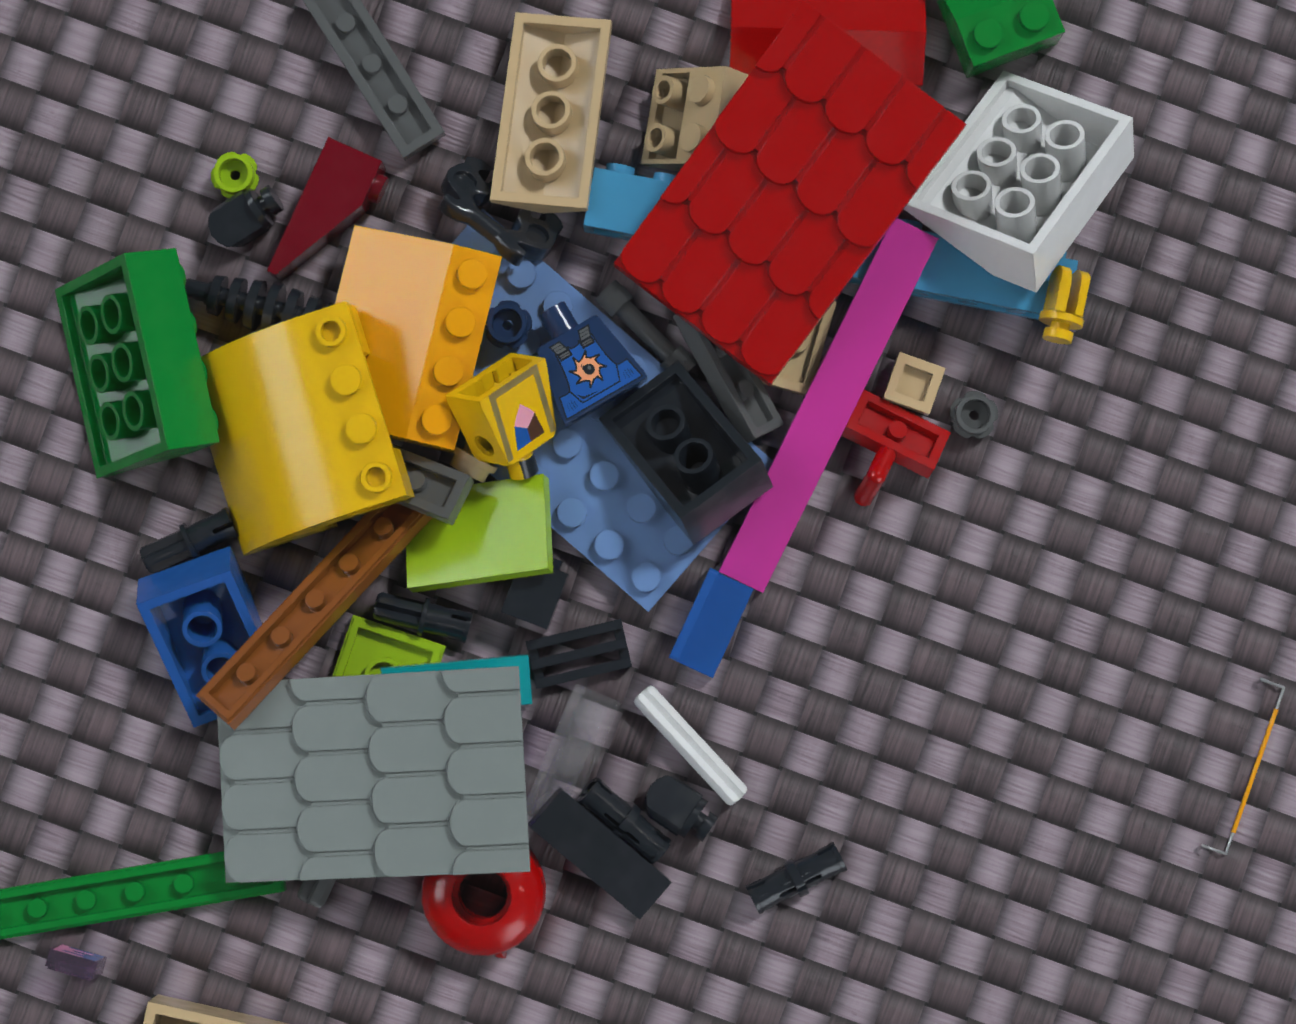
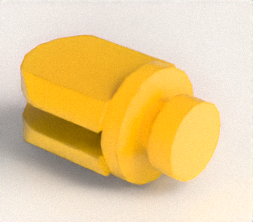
(1064, 304)

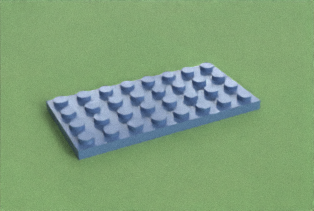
(593, 487)

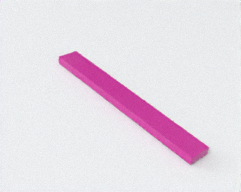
(828, 404)

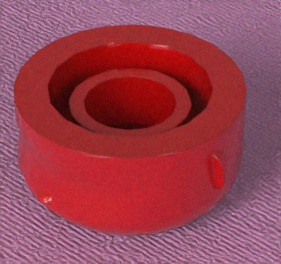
(490, 933)

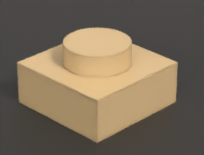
(913, 383)

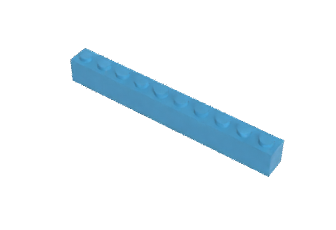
(624, 200)

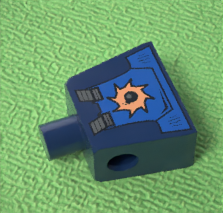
(585, 364)

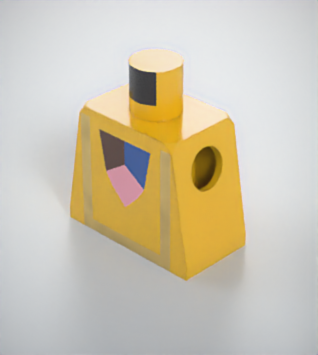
(507, 413)

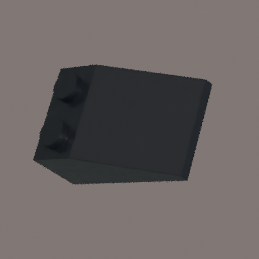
(687, 452)

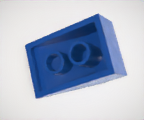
(198, 621)

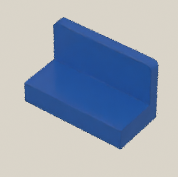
(711, 623)

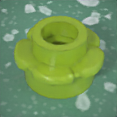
(232, 162)

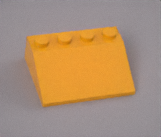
(423, 325)

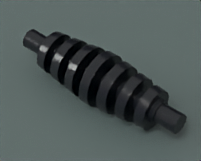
(252, 304)

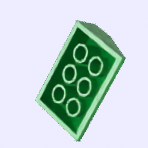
(137, 362)

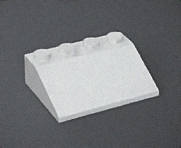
(1024, 178)

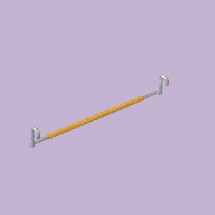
(1254, 771)

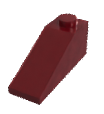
(332, 200)

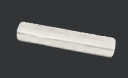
(690, 745)

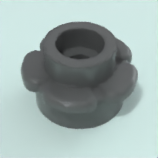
(986, 411)

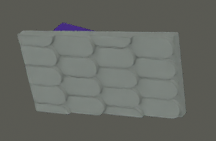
(377, 778)

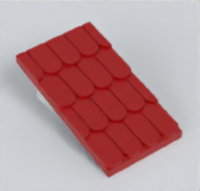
(788, 193)

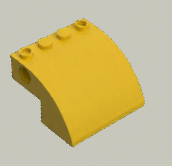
(301, 429)

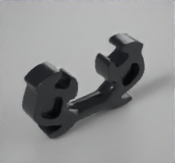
(466, 189)

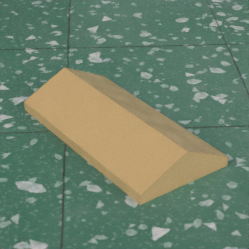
(551, 113)

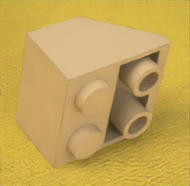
(684, 110)

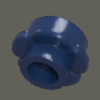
(508, 311)

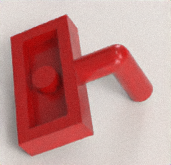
(894, 437)

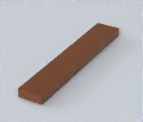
(310, 611)

